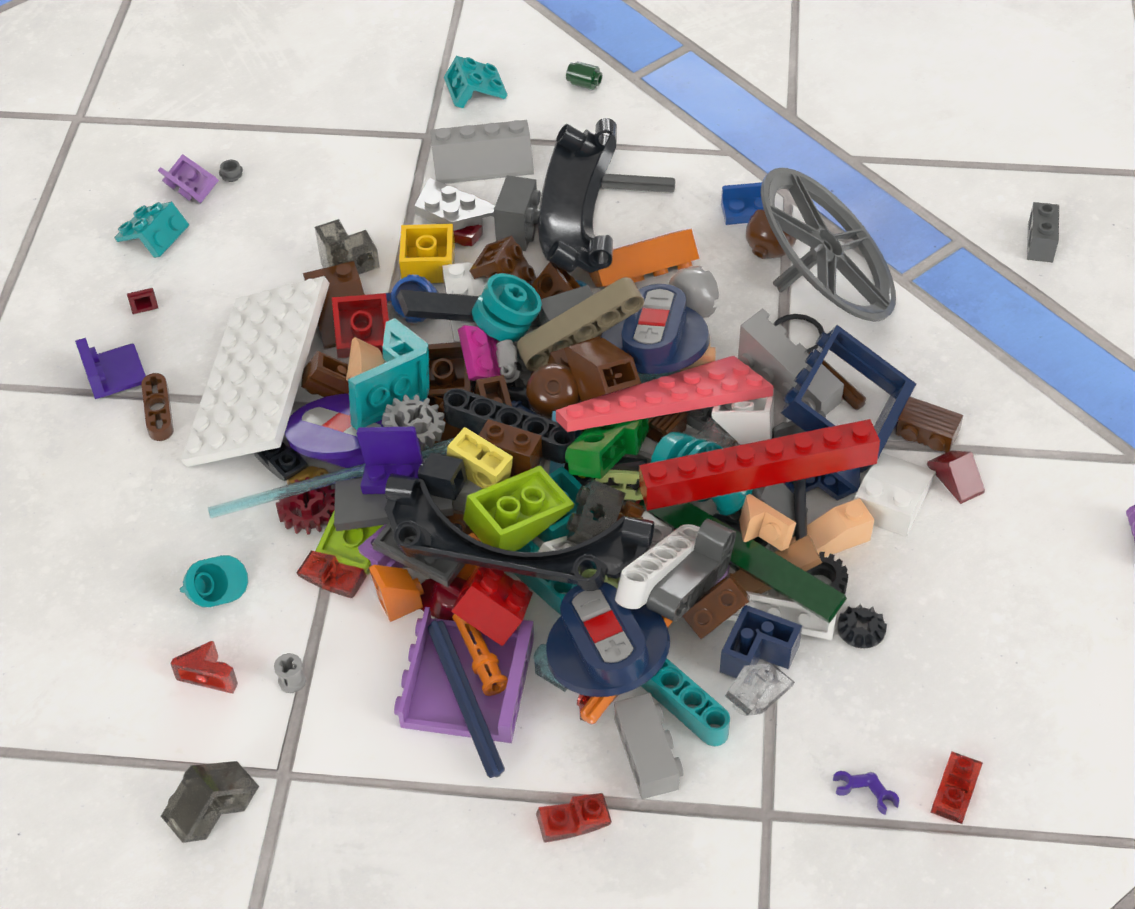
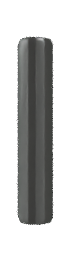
(639, 183)

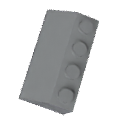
(482, 151)

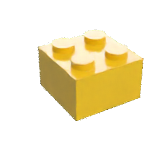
(426, 250)

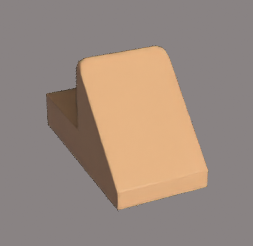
(766, 522)

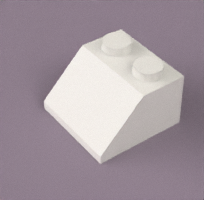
(746, 420)

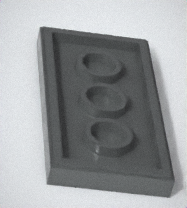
(367, 510)

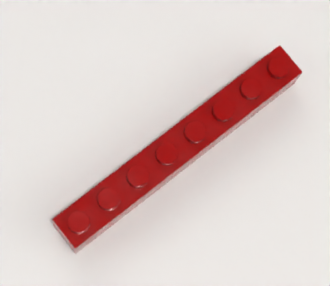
(758, 464)

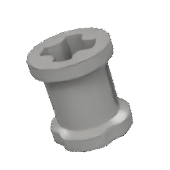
(286, 671)

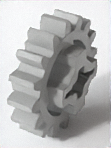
(418, 414)

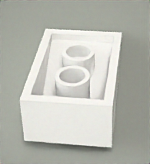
(895, 492)

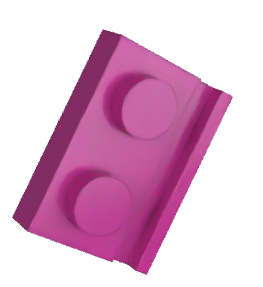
(479, 353)

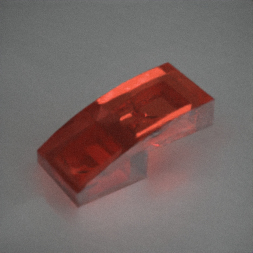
(327, 573)

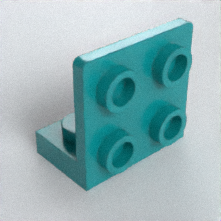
(469, 75)

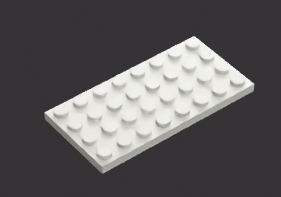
(256, 373)

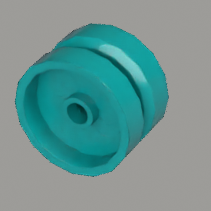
(506, 307)

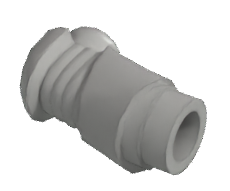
(507, 360)

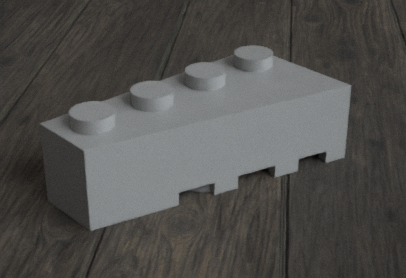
(780, 360)

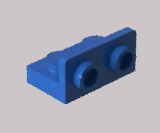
(740, 202)

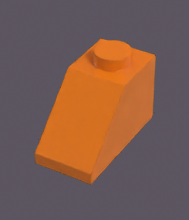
(396, 590)

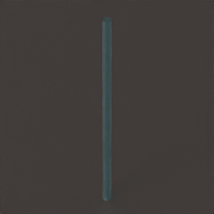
(305, 485)

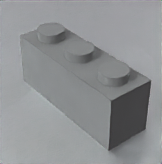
(647, 745)

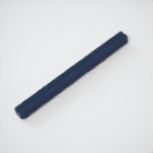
(466, 699)

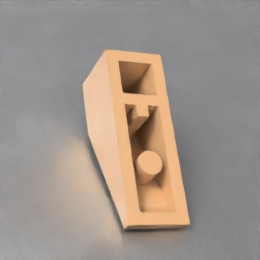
(841, 528)

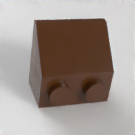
(447, 369)

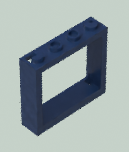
(864, 361)

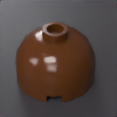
(762, 239)
(551, 389)

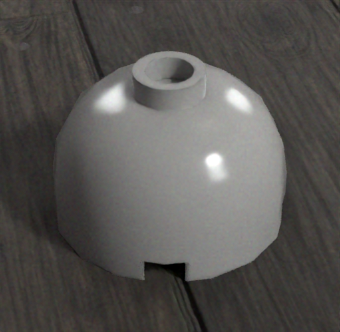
(698, 288)

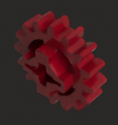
(307, 509)

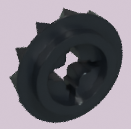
(859, 636)

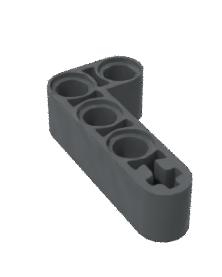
(695, 573)

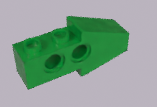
(604, 446)

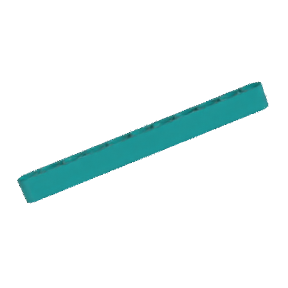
(673, 699)

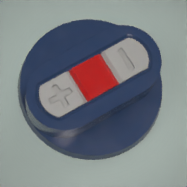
(662, 333)
(604, 646)

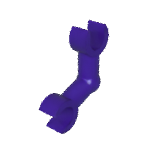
(866, 780)

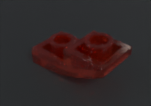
(956, 787)
(574, 819)

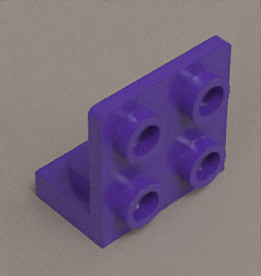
(112, 369)
(388, 452)

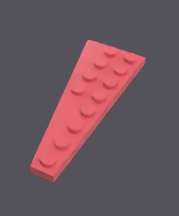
(691, 389)

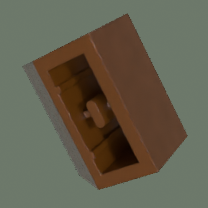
(601, 368)

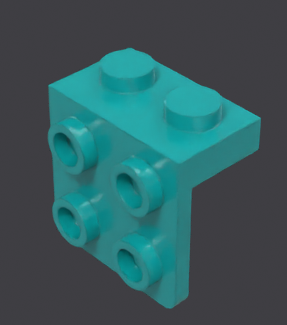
(155, 227)

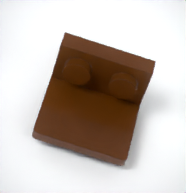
(503, 257)

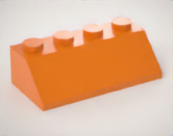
(649, 256)

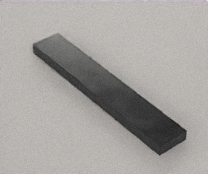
(440, 306)

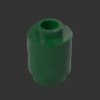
(584, 75)

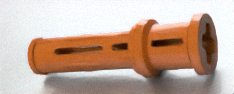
(483, 661)

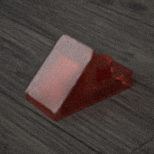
(202, 669)

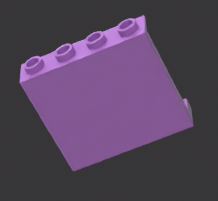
(428, 697)

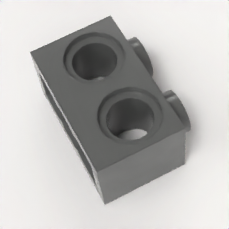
(1043, 232)

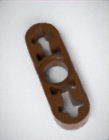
(163, 414)

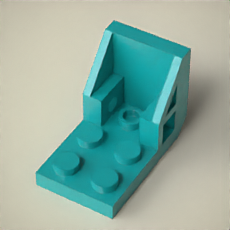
(402, 374)

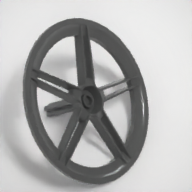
(825, 246)

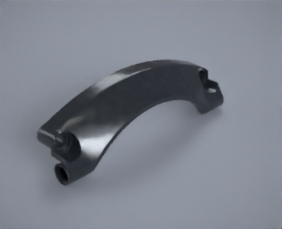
(571, 196)

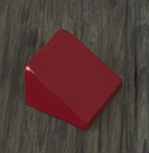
(142, 300)

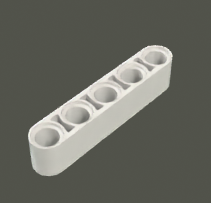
(651, 567)

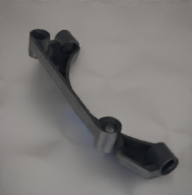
(415, 514)

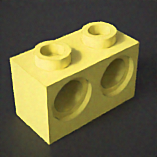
(482, 460)

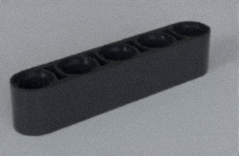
(473, 411)

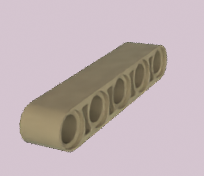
(581, 322)

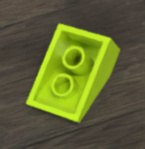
(516, 509)

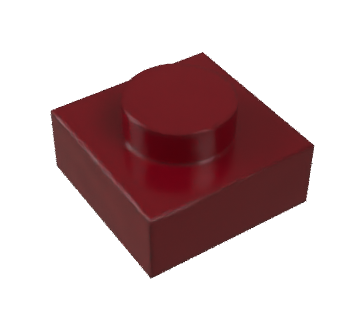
(469, 235)

